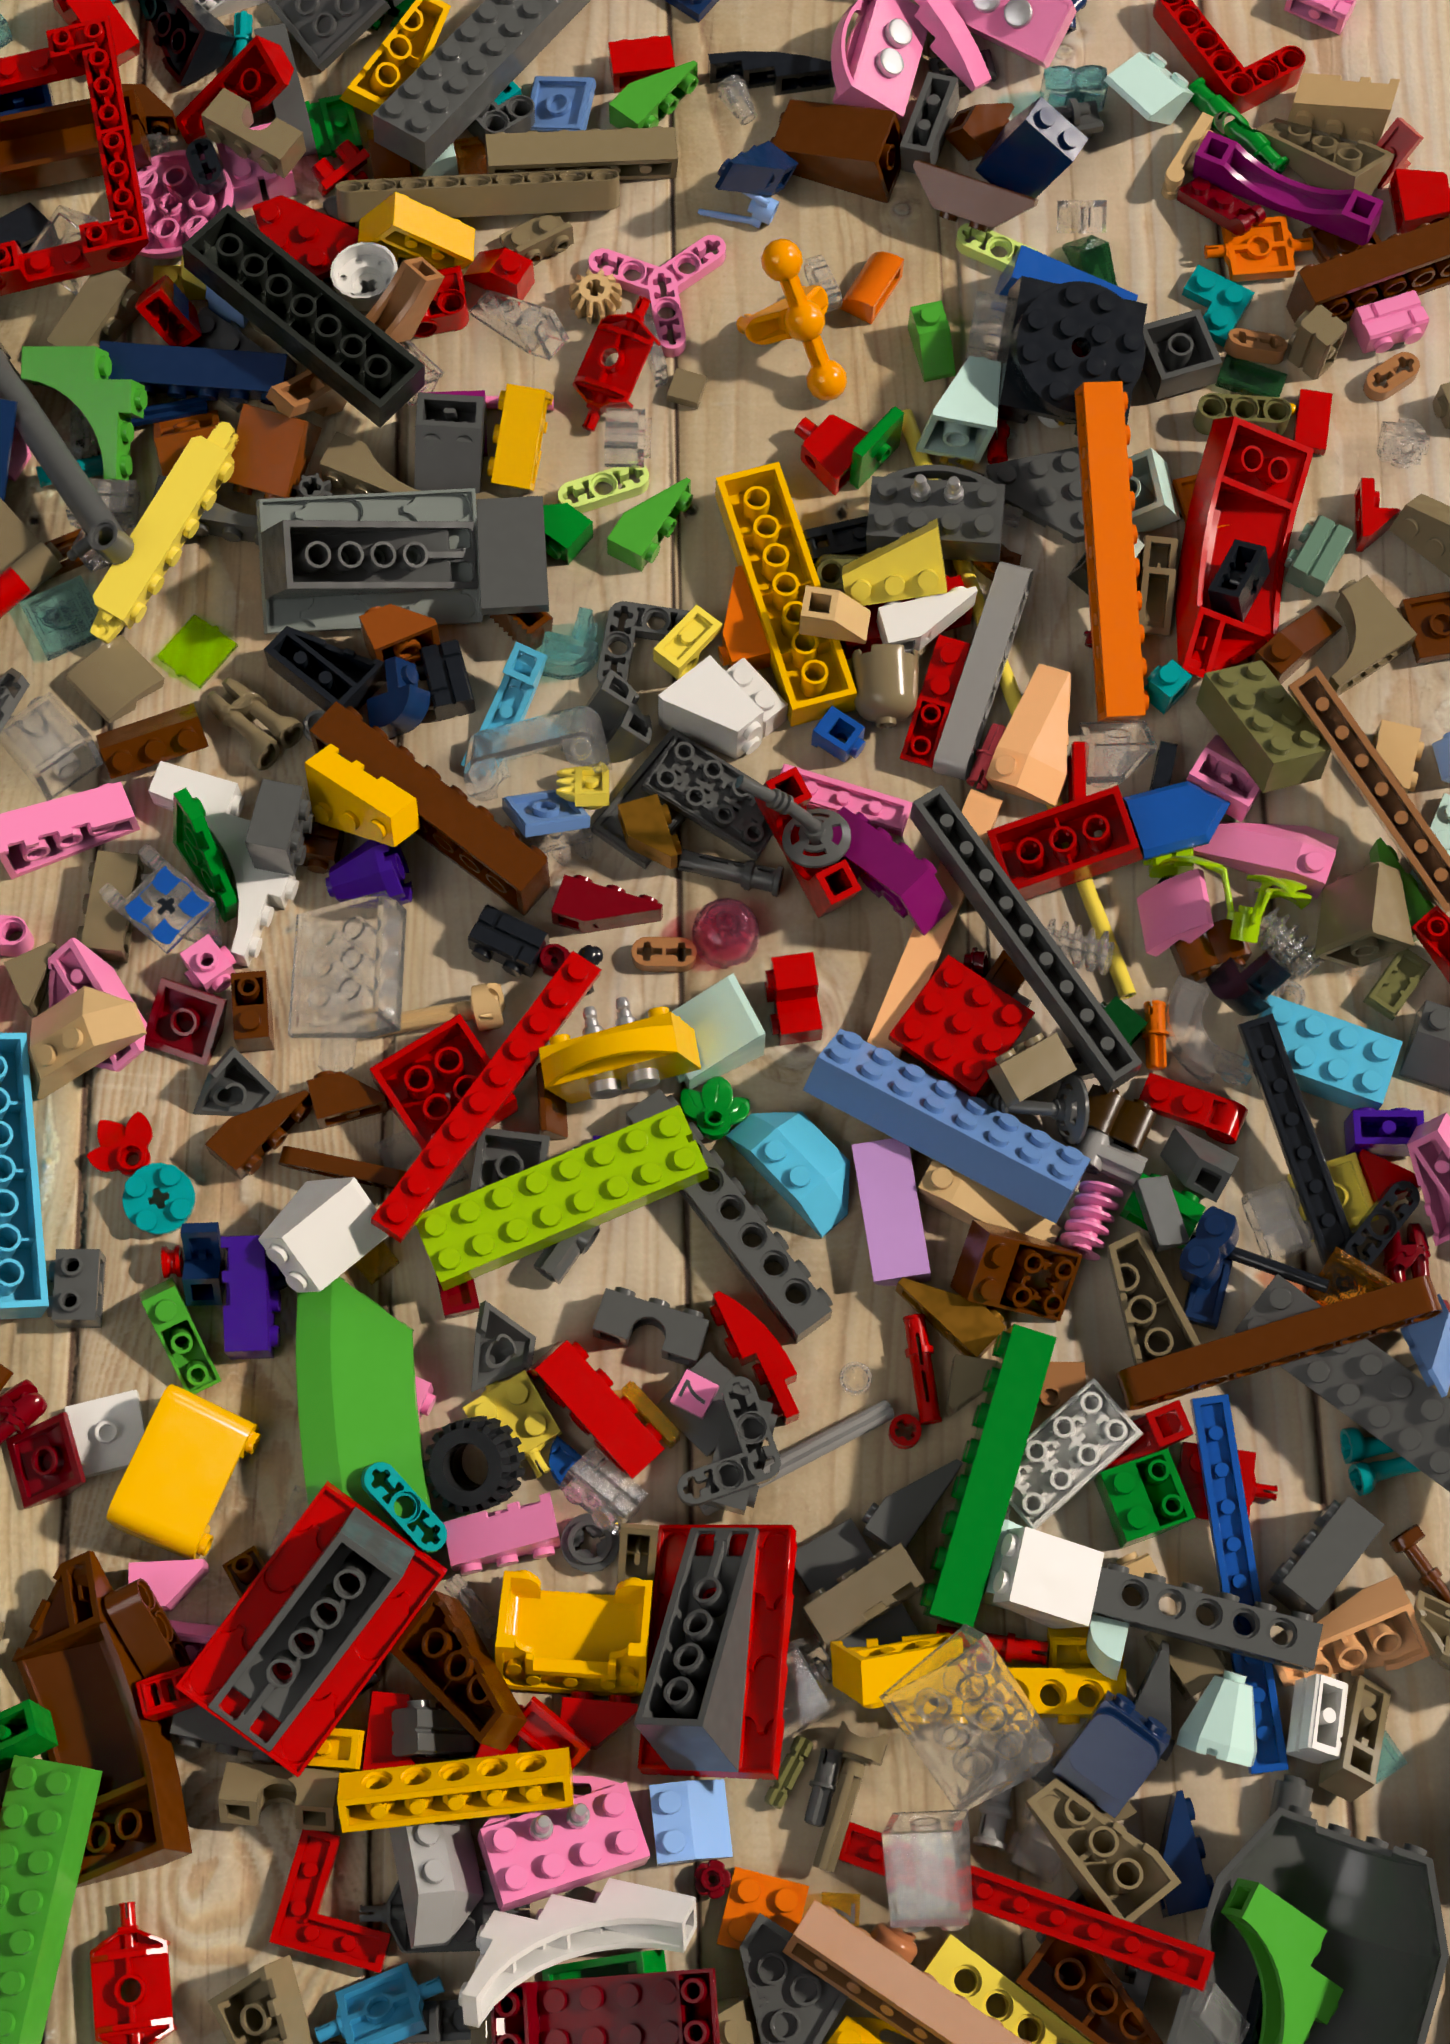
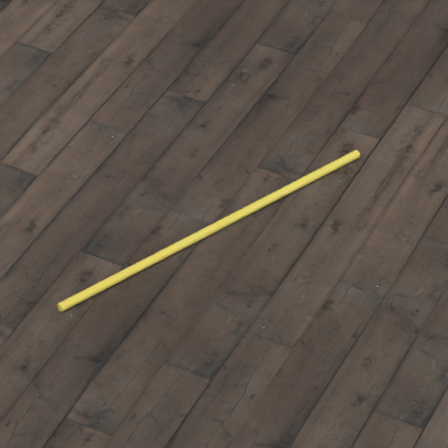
(1012, 696)

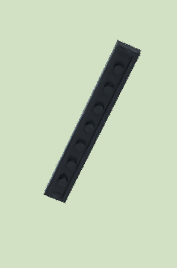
(1296, 1134)

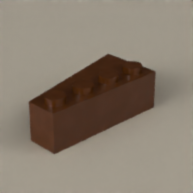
(459, 1671)

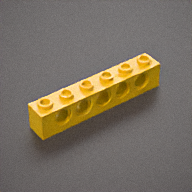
(1066, 1683)
(455, 1790)

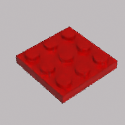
(961, 1025)

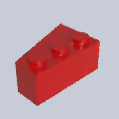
(78, 11)

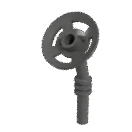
(814, 831)
(1069, 1109)

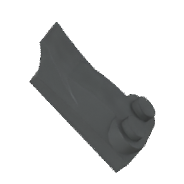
(506, 1153)

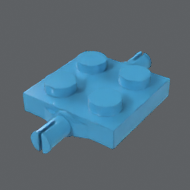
(381, 2008)

